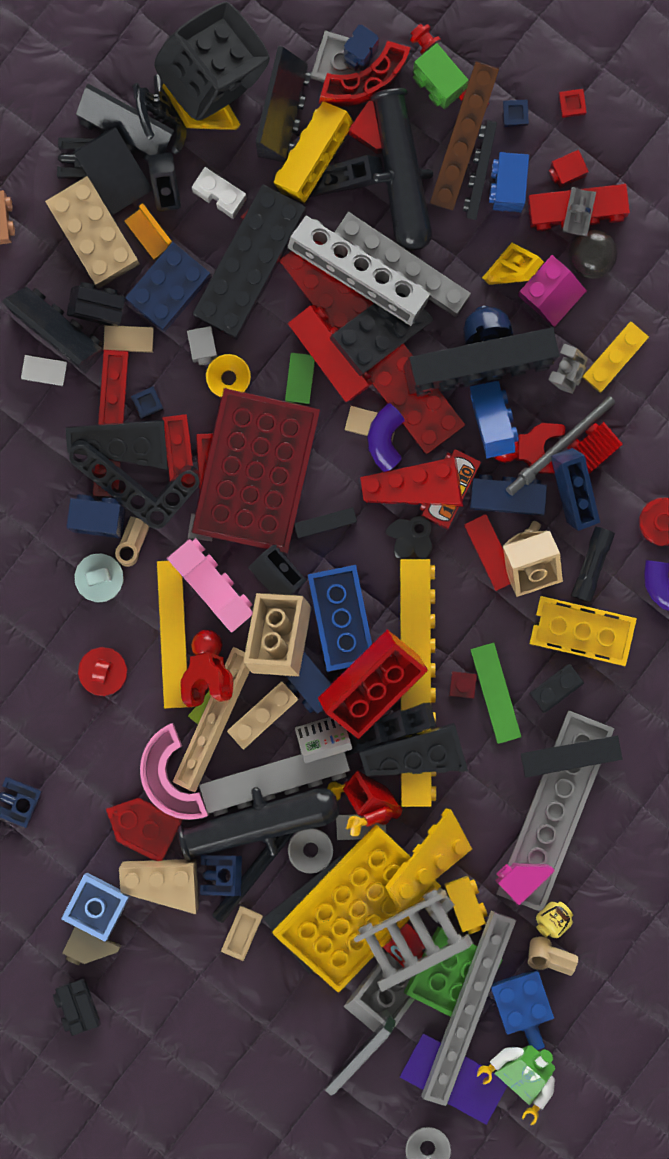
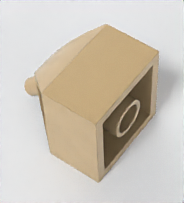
(532, 560)

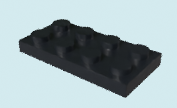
(375, 336)

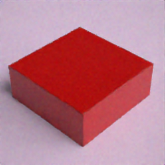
(572, 103)

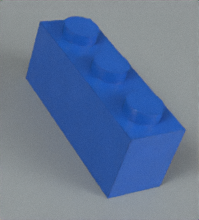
(493, 419)

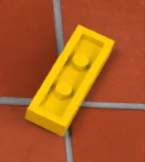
(615, 357)

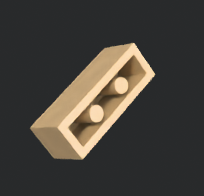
(262, 715)

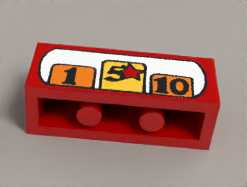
(444, 514)

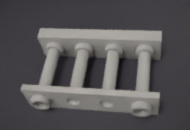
(433, 953)

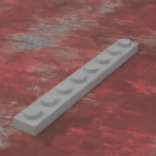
(468, 1008)

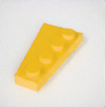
(430, 859)

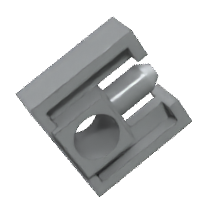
(569, 370)

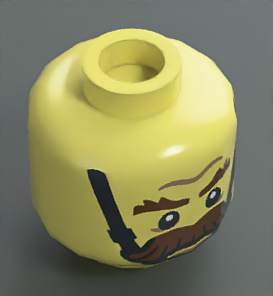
(554, 919)

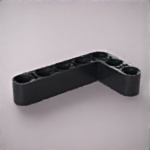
(133, 488)

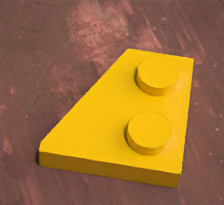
(513, 266)

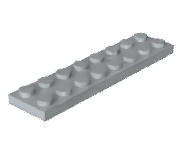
(556, 809)

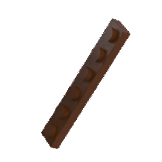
(464, 135)

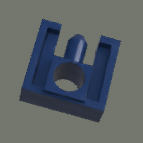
(24, 791)
(222, 886)

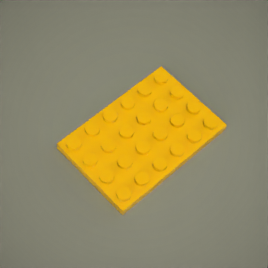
(346, 899)

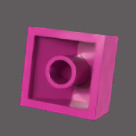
(552, 291)
(522, 879)

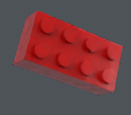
(372, 684)

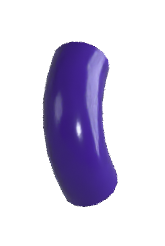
(380, 437)
(657, 582)

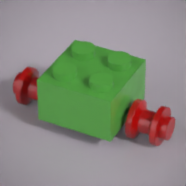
(436, 70)

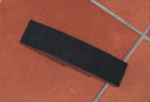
(394, 727)

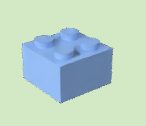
(95, 907)

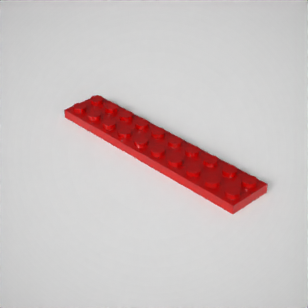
(426, 417)

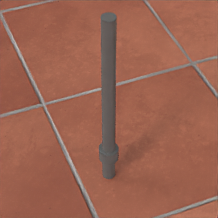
(527, 475)

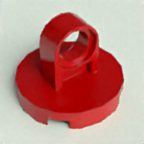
(102, 671)

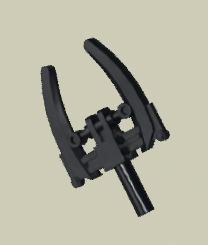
(161, 108)

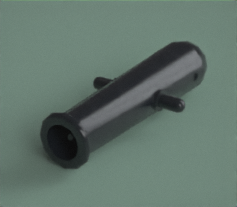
(402, 171)
(260, 823)

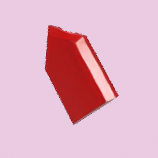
(143, 827)

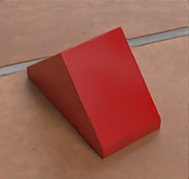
(366, 129)

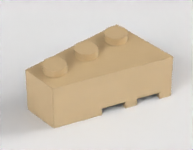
(162, 882)

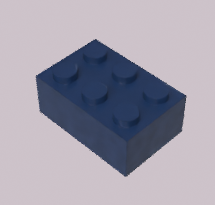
(168, 287)
(95, 517)

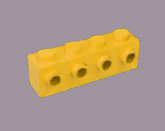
(313, 152)

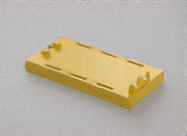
(583, 631)

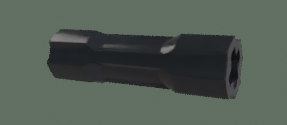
(593, 563)

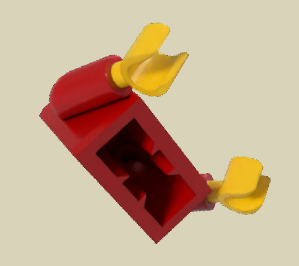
(370, 801)

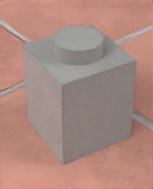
(202, 345)

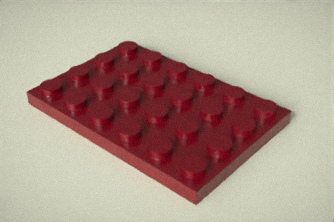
(255, 470)

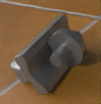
(579, 211)

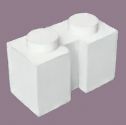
(228, 197)

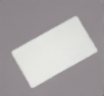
(43, 370)

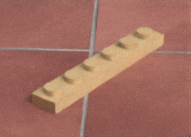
(211, 727)

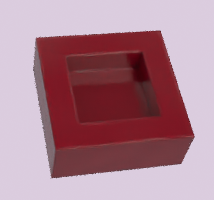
(462, 684)

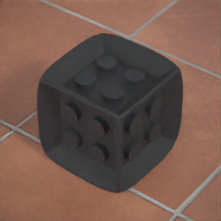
(211, 60)

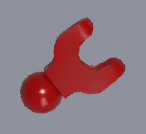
(531, 445)
(206, 671)

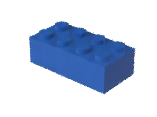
(340, 616)

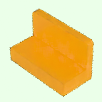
(148, 232)

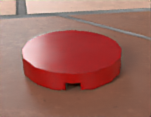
(655, 521)

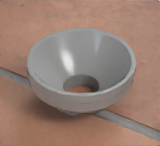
(315, 863)
(441, 1143)

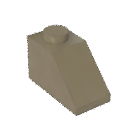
(86, 948)

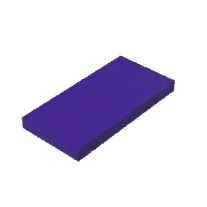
(468, 1092)

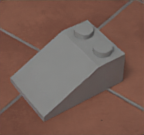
(375, 1006)

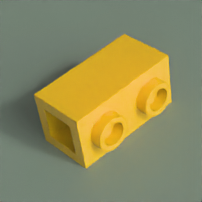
(466, 907)

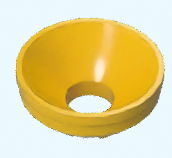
(223, 364)

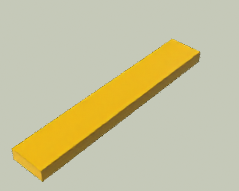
(172, 632)

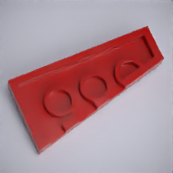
(419, 484)

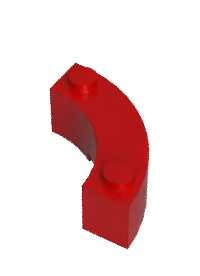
(358, 87)

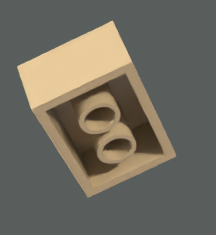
(277, 634)

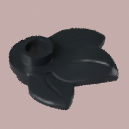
(408, 540)

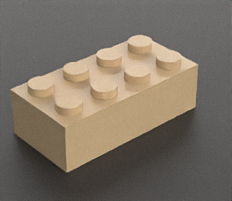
(92, 232)

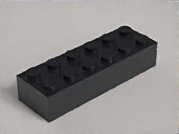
(249, 262)
(481, 361)

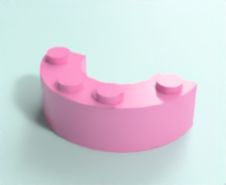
(210, 585)
(156, 781)

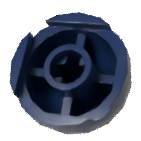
(486, 324)

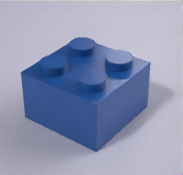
(510, 182)

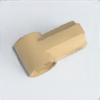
(132, 539)
(544, 956)

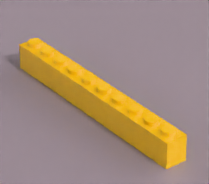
(416, 633)

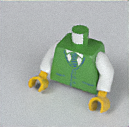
(526, 1073)

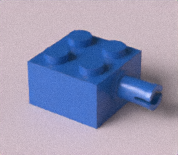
(523, 1005)

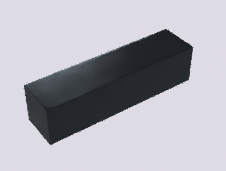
(325, 523)

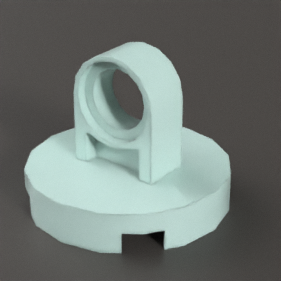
(99, 577)

